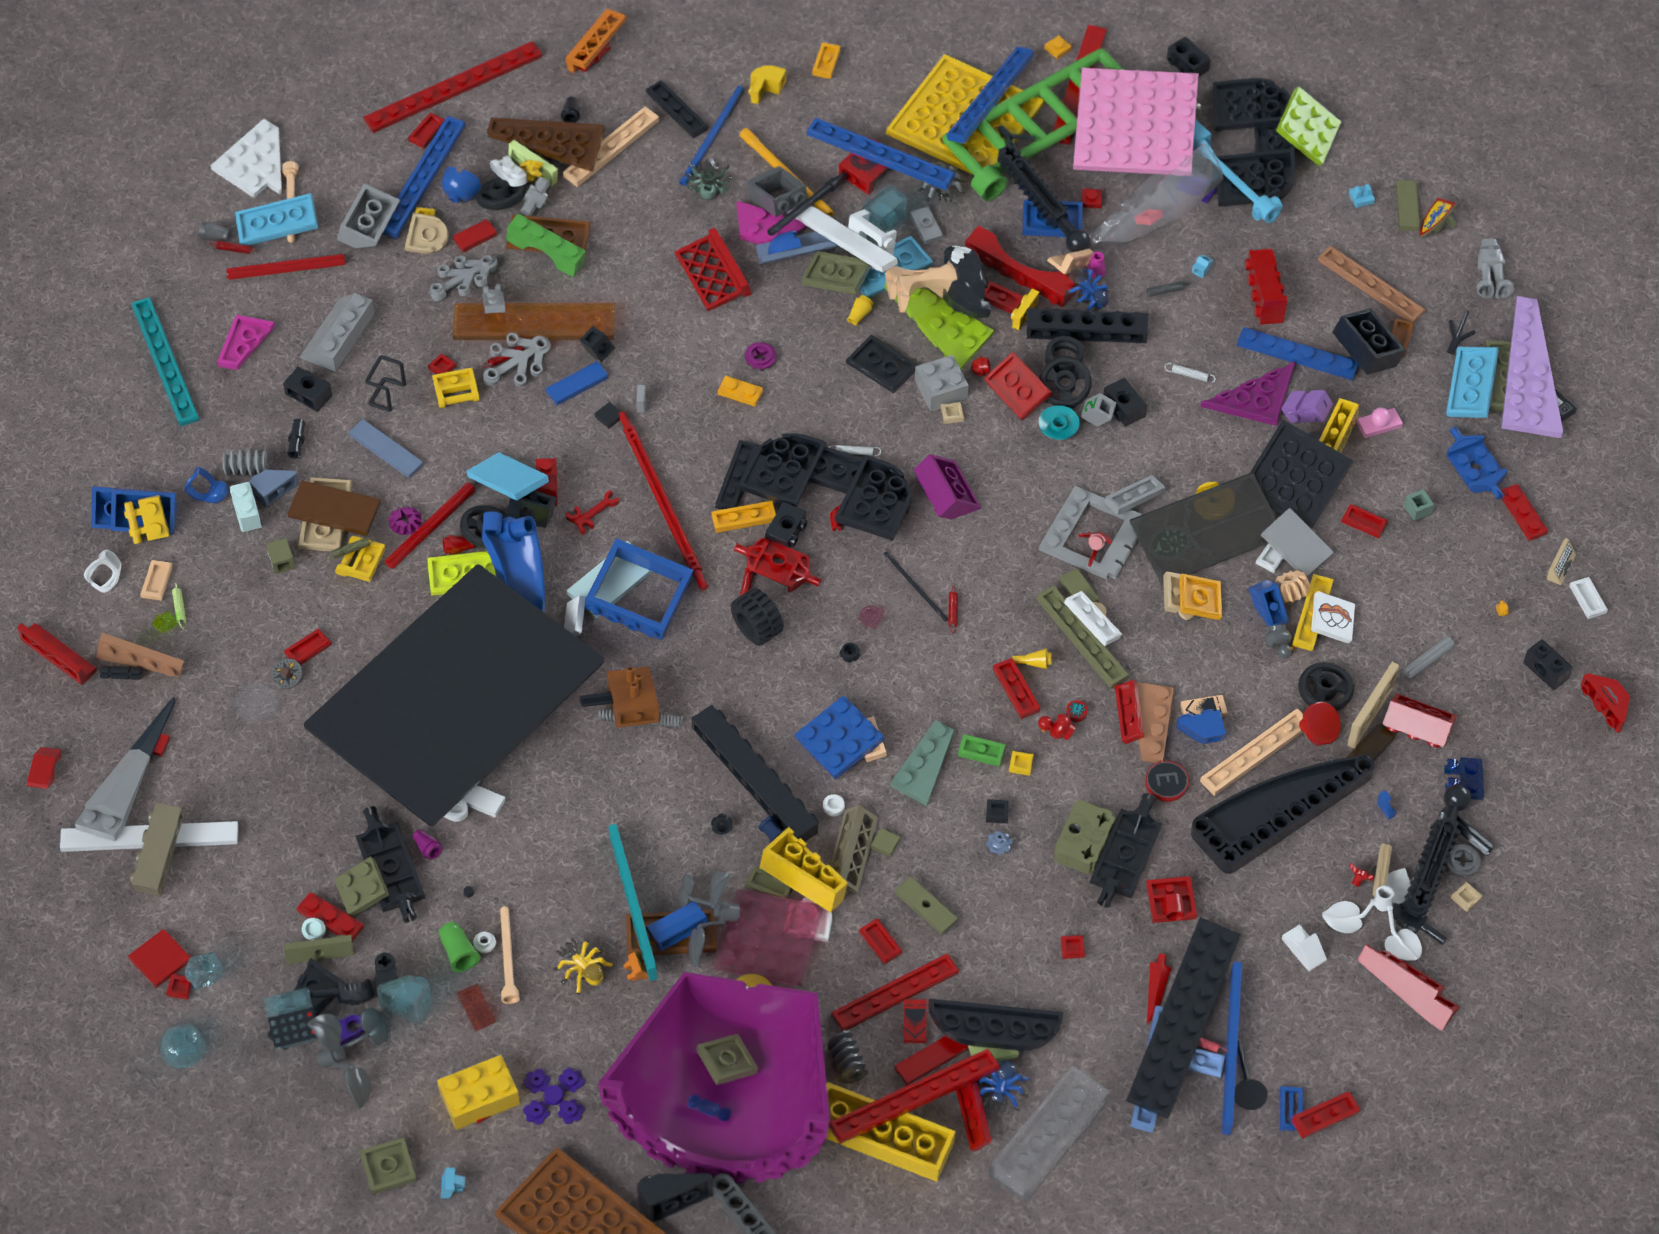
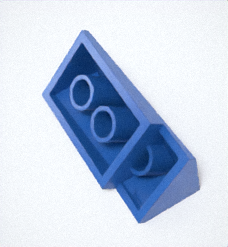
(109, 507)

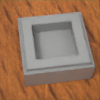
(641, 398)

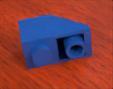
(1203, 727)

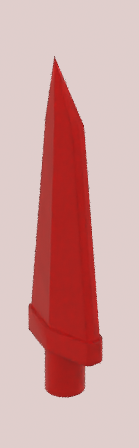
(1158, 979)

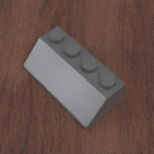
(339, 331)

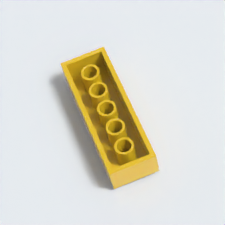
(903, 1142)

